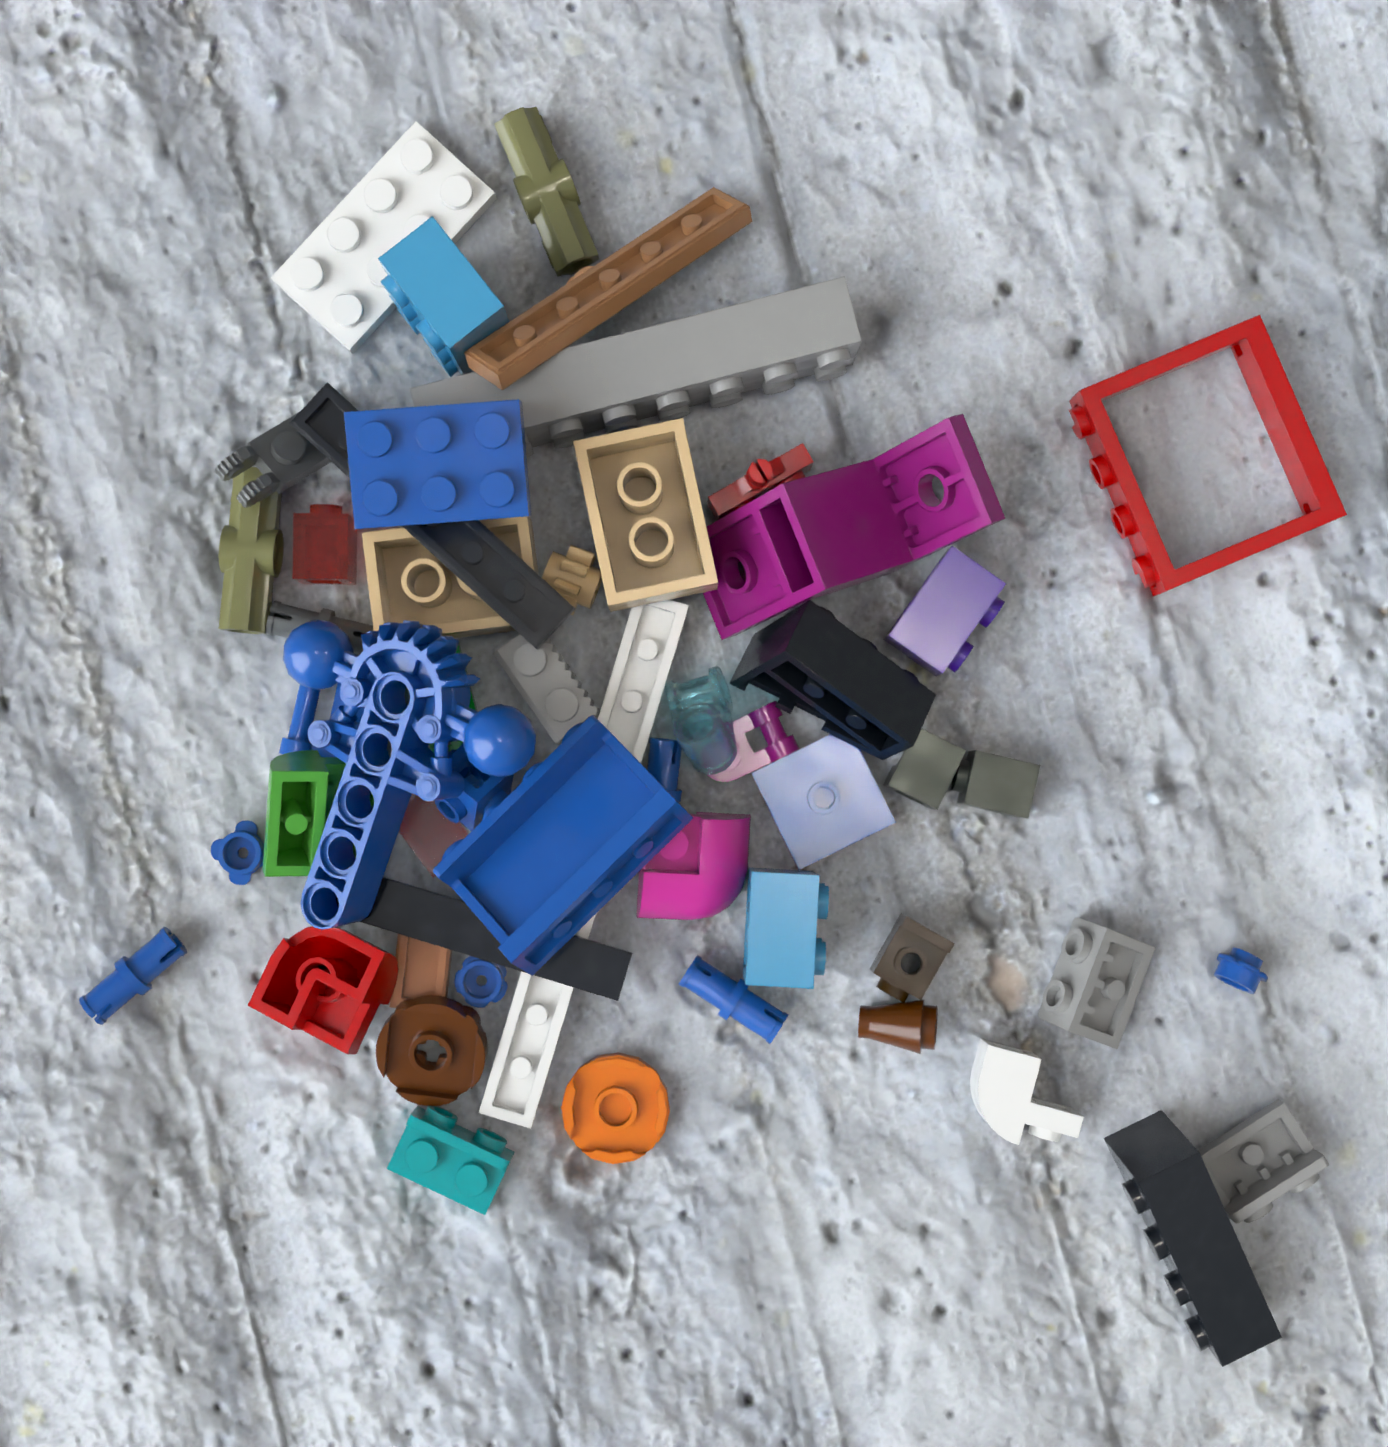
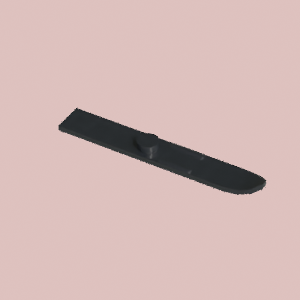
(454, 926)

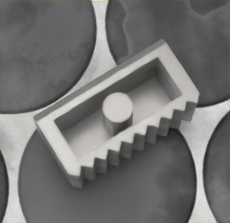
(546, 685)

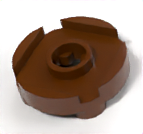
(436, 1019)

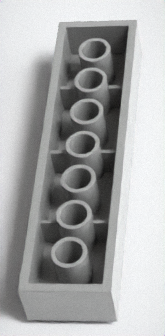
(674, 366)

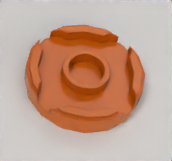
(615, 1108)

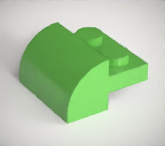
(297, 809)

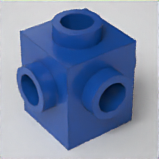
(478, 795)

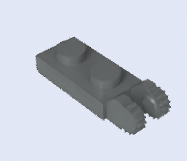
(280, 456)

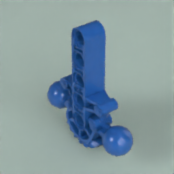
(393, 658)

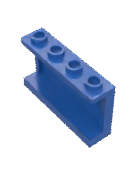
(561, 844)

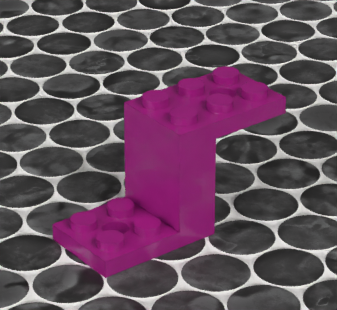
(848, 526)

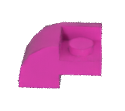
(697, 869)

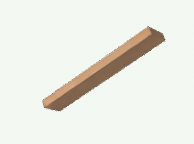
(607, 288)

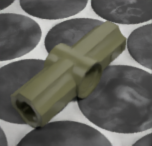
(546, 191)
(250, 559)

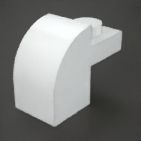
(1003, 1092)

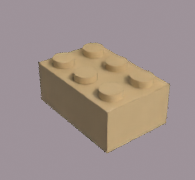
(646, 515)
(417, 586)

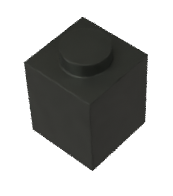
(996, 783)

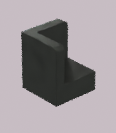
(925, 770)

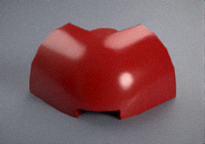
(326, 985)

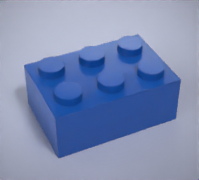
(437, 464)

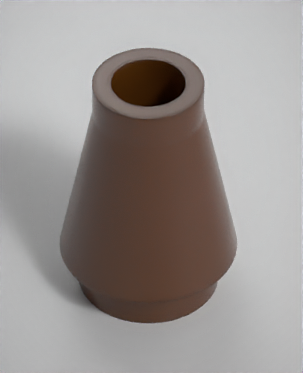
(900, 1024)

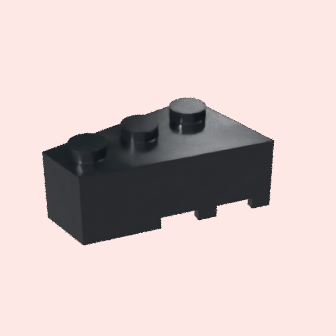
(838, 677)

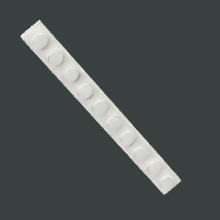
(540, 1003)

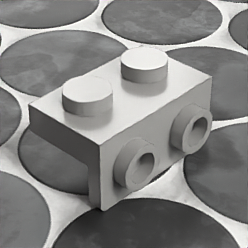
(1261, 1162)

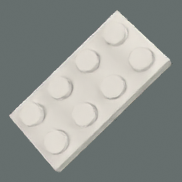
(338, 267)

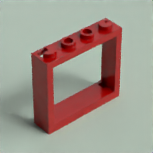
(1283, 423)

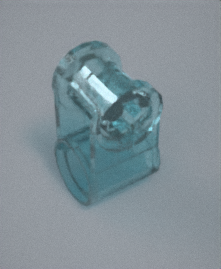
(703, 721)

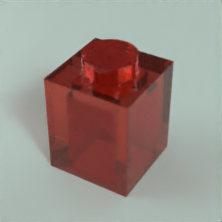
(324, 546)

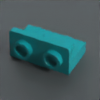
(451, 1158)

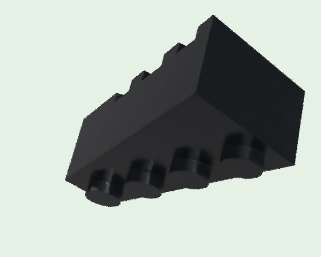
(1193, 1237)

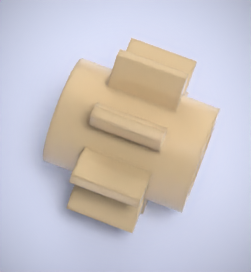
(574, 576)

